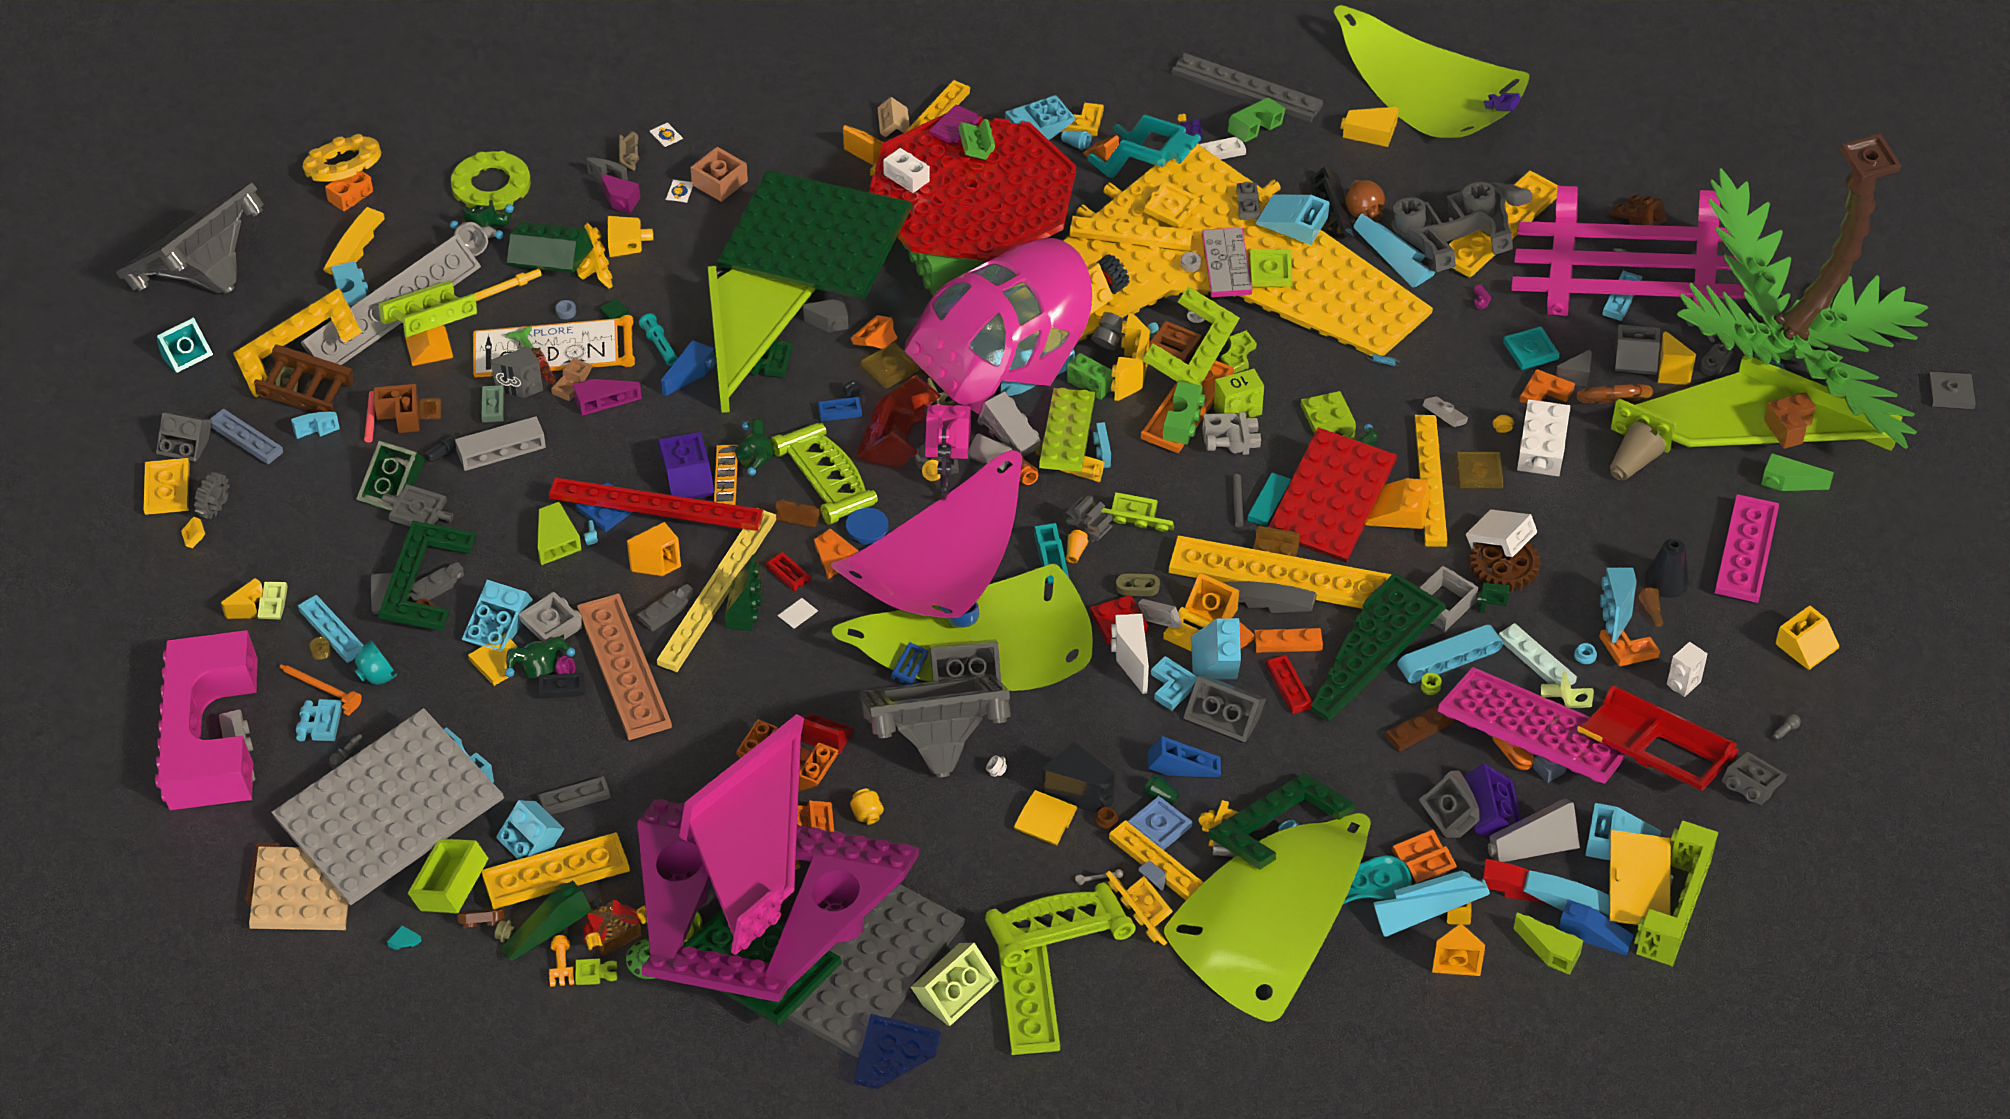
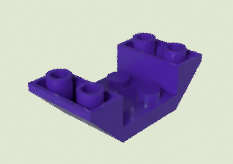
(686, 465)

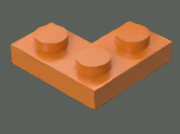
(1546, 384)
(1628, 651)

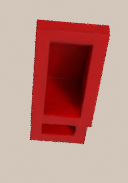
(1507, 878)

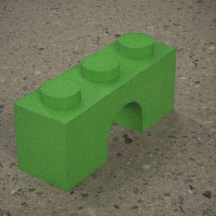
(1247, 122)
(1180, 425)

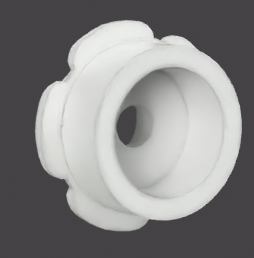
(996, 766)

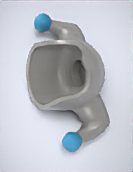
(476, 237)

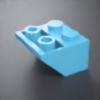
(529, 830)

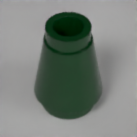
(1159, 787)

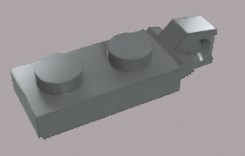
(436, 583)
(666, 608)

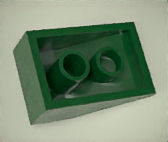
(389, 473)

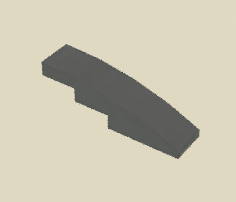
(1274, 596)

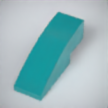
(1050, 548)

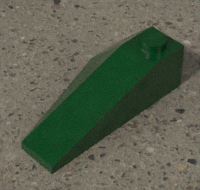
(553, 915)

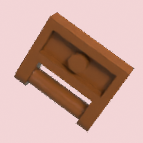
(1179, 338)

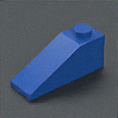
(689, 367)
(1182, 760)
(1594, 928)

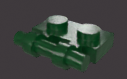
(777, 361)

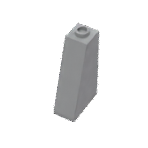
(1538, 834)

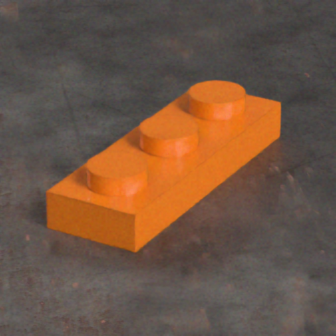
(1288, 640)

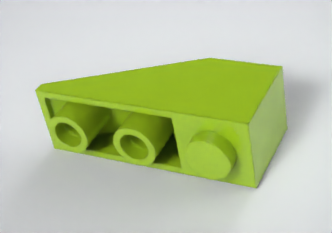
(1550, 944)

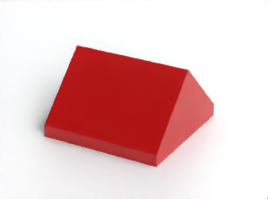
(825, 731)

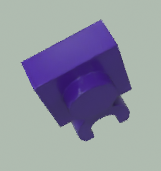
(1504, 102)

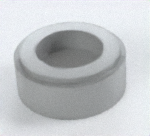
(1190, 262)

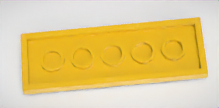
(550, 870)

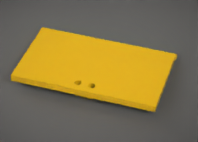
(1643, 875)

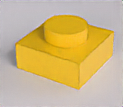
(193, 532)

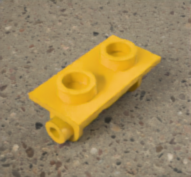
(1091, 469)

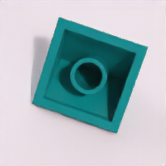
(183, 345)

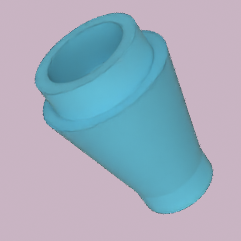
(1078, 139)

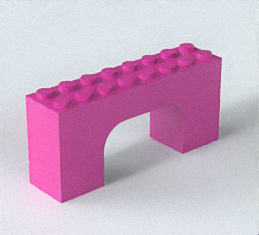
(194, 675)

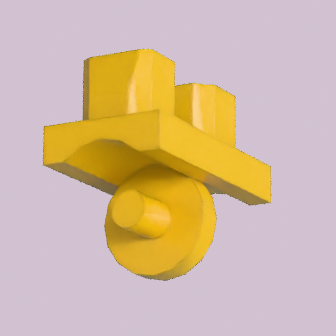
(1209, 820)

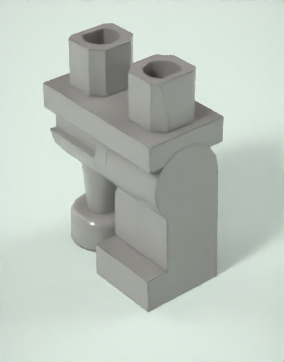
(1230, 432)

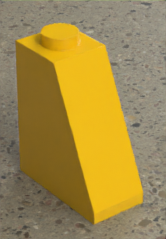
(1370, 125)

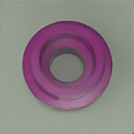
(565, 665)

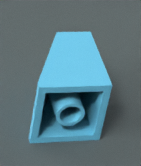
(1217, 649)

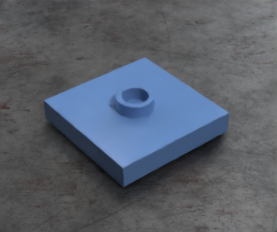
(1161, 822)

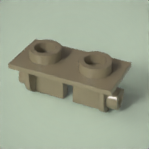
(628, 150)

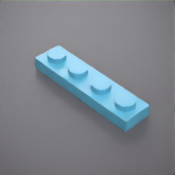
(330, 628)

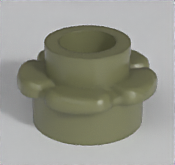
(504, 930)

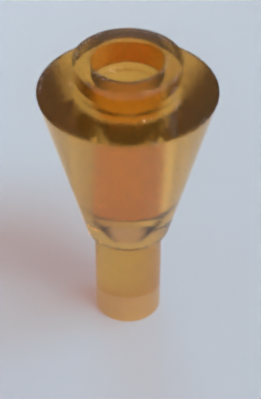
(1651, 601)

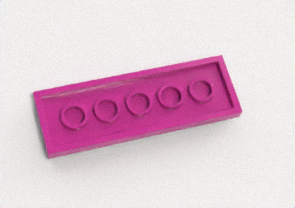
(1747, 548)

